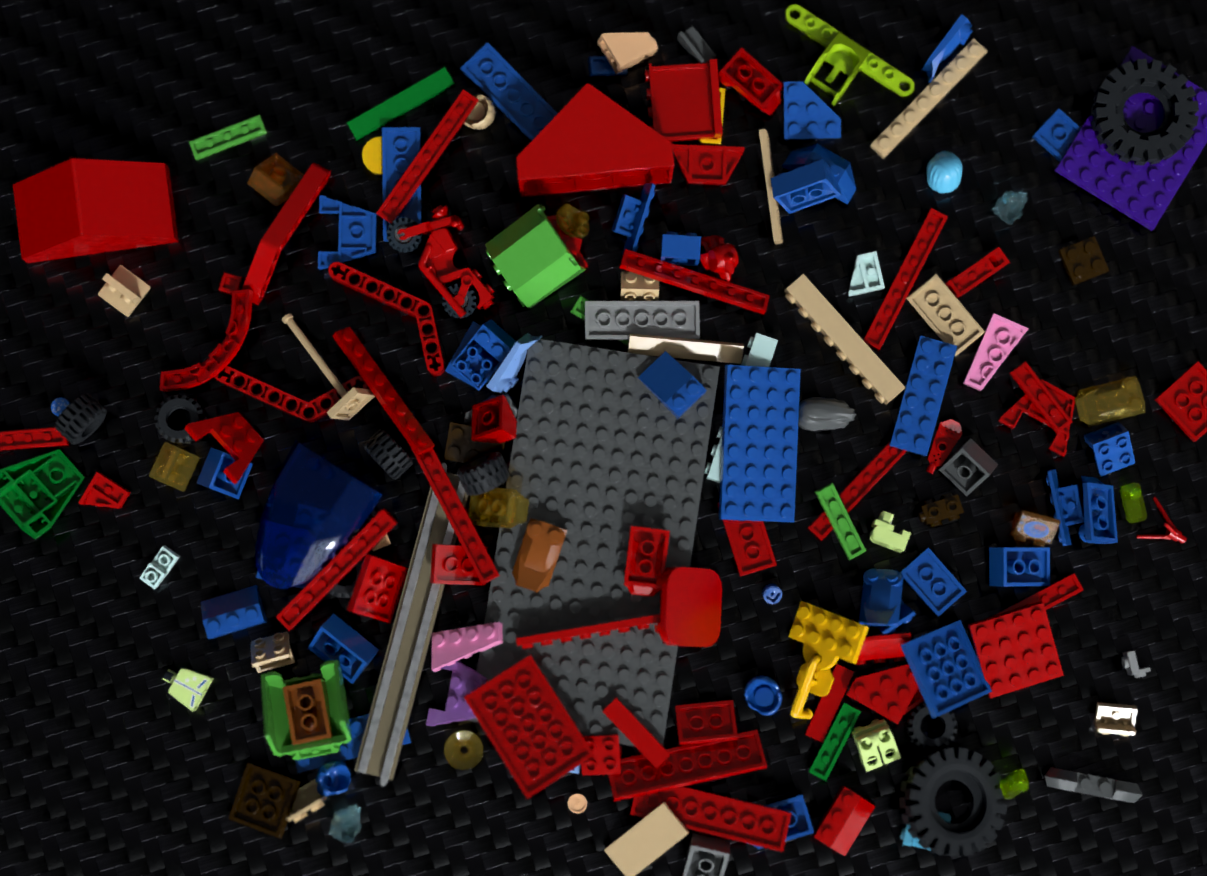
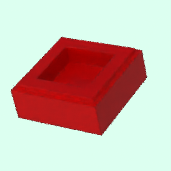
(230, 283)

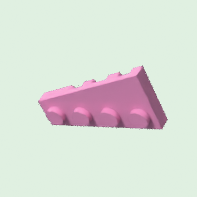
(993, 349)
(463, 642)

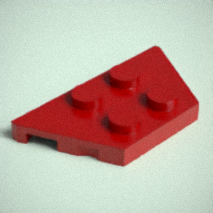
(707, 163)

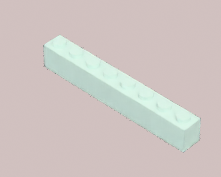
(759, 355)

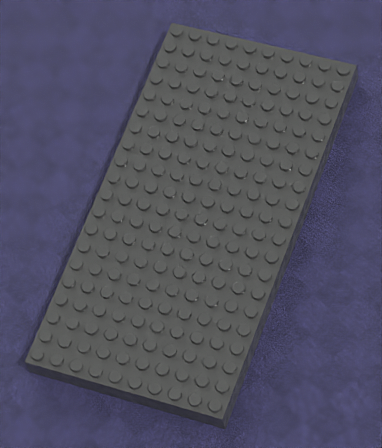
(596, 460)

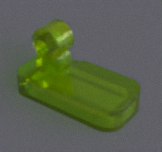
(1133, 503)
(1014, 784)

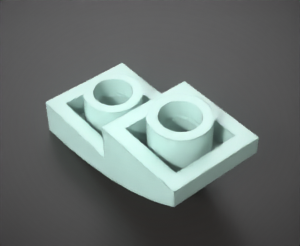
(159, 567)

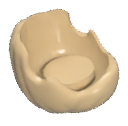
(482, 114)

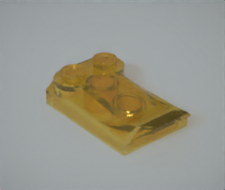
(1110, 401)
(498, 508)

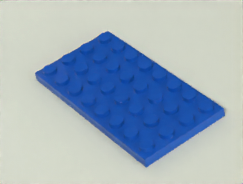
(759, 443)

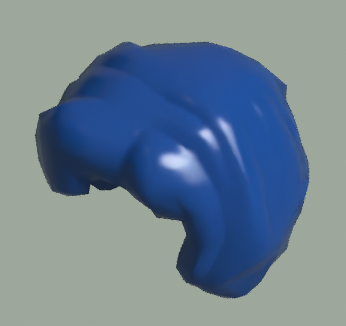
(333, 778)

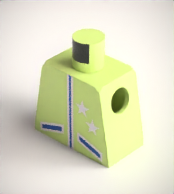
(188, 686)

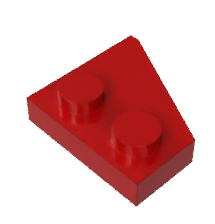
(104, 493)

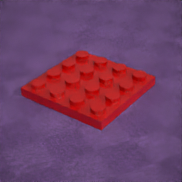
(1016, 649)

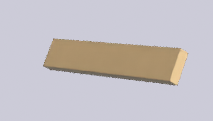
(769, 173)
(686, 348)

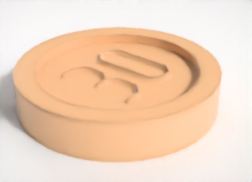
(577, 803)

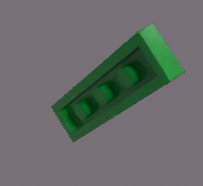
(834, 741)

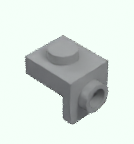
(1130, 662)

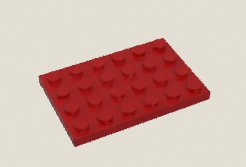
(528, 726)

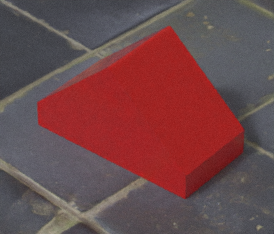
(593, 148)
(94, 208)

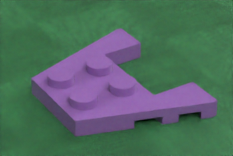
(463, 681)

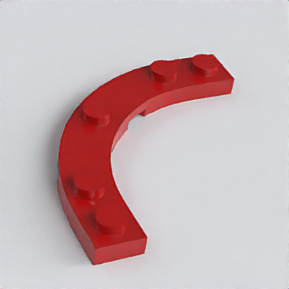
(222, 355)

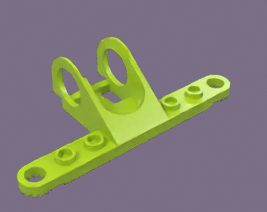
(845, 56)

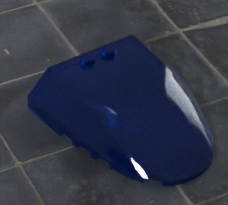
(308, 517)

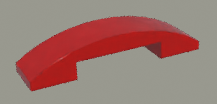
(977, 273)

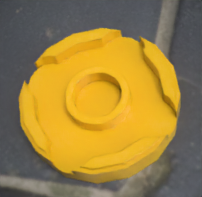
(373, 155)

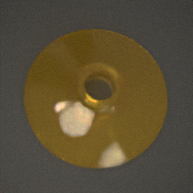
(453, 750)

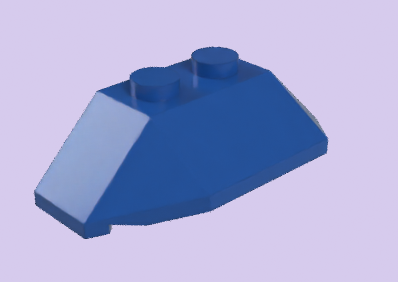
(840, 167)

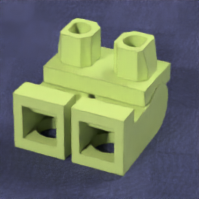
(883, 535)
(872, 737)

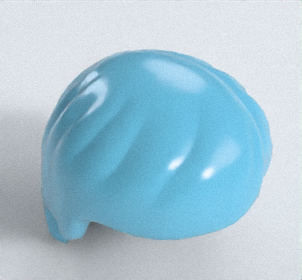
(944, 172)

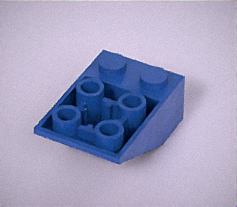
(483, 354)

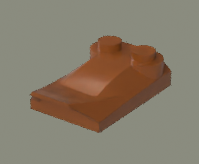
(538, 555)

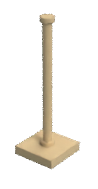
(350, 402)

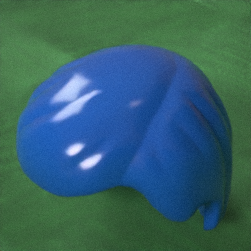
(763, 695)

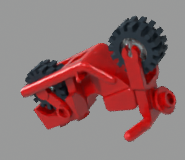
(438, 264)

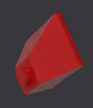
(493, 421)

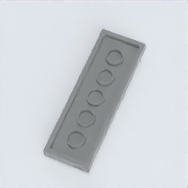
(657, 318)

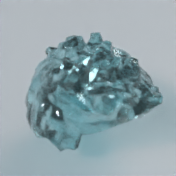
(1010, 206)
(346, 824)

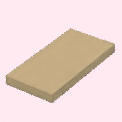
(945, 314)
(646, 840)

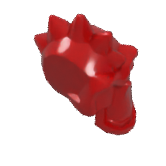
(719, 256)

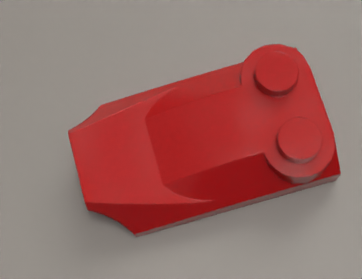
(752, 81)
(645, 560)

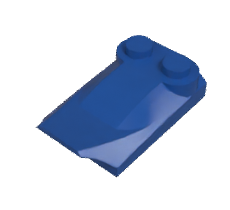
(957, 35)
(1099, 512)
(881, 597)
(800, 822)

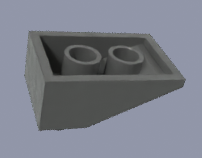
(706, 856)

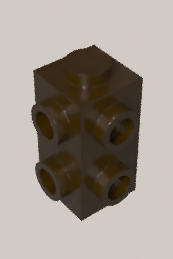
(934, 512)

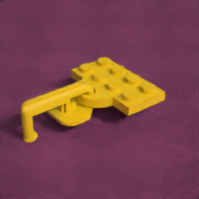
(831, 638)

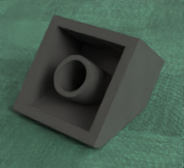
(968, 467)

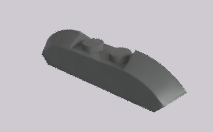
(1093, 785)

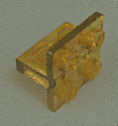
(174, 466)

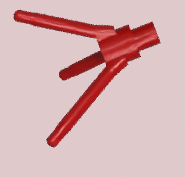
(1171, 532)

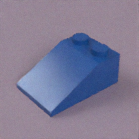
(672, 384)
(1019, 566)

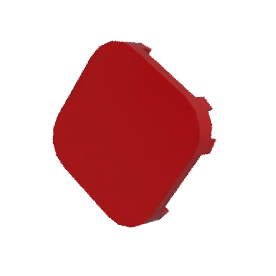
(690, 607)

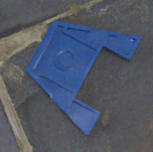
(356, 232)

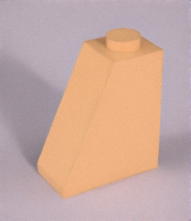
(627, 48)

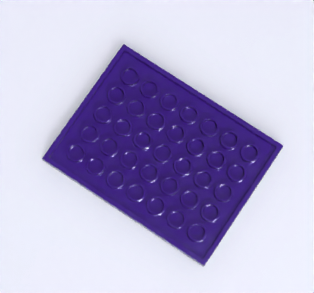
(1135, 189)

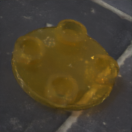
(572, 221)

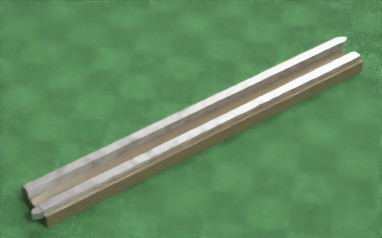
(407, 645)

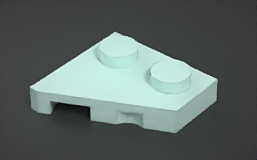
(866, 275)

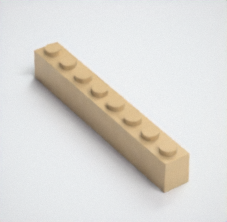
(844, 339)

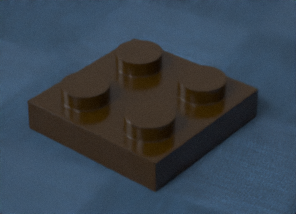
(1083, 260)

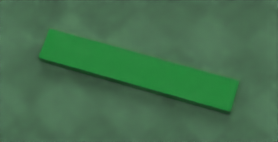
(400, 103)

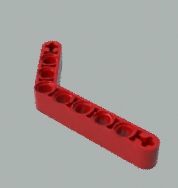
(282, 229)
(396, 302)
(285, 398)

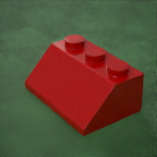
(883, 647)
(843, 820)

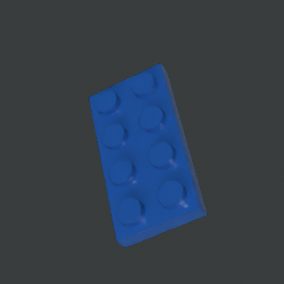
(1057, 134)

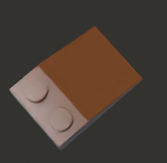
(308, 711)

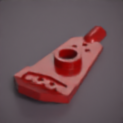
(945, 438)

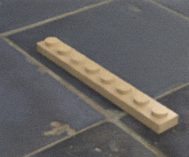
(928, 98)

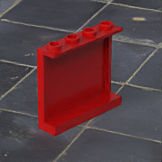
(685, 101)

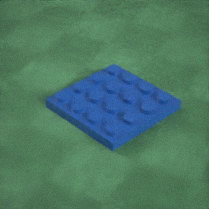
(946, 668)

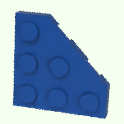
(806, 114)

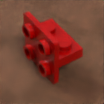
(606, 755)

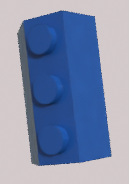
(805, 186)
(233, 612)
(342, 643)

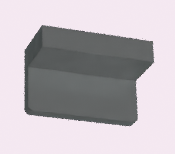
(695, 46)

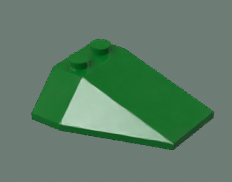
(38, 490)

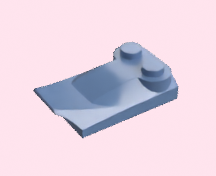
(507, 372)

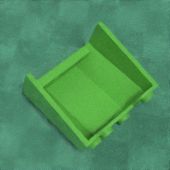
(532, 258)
(276, 719)

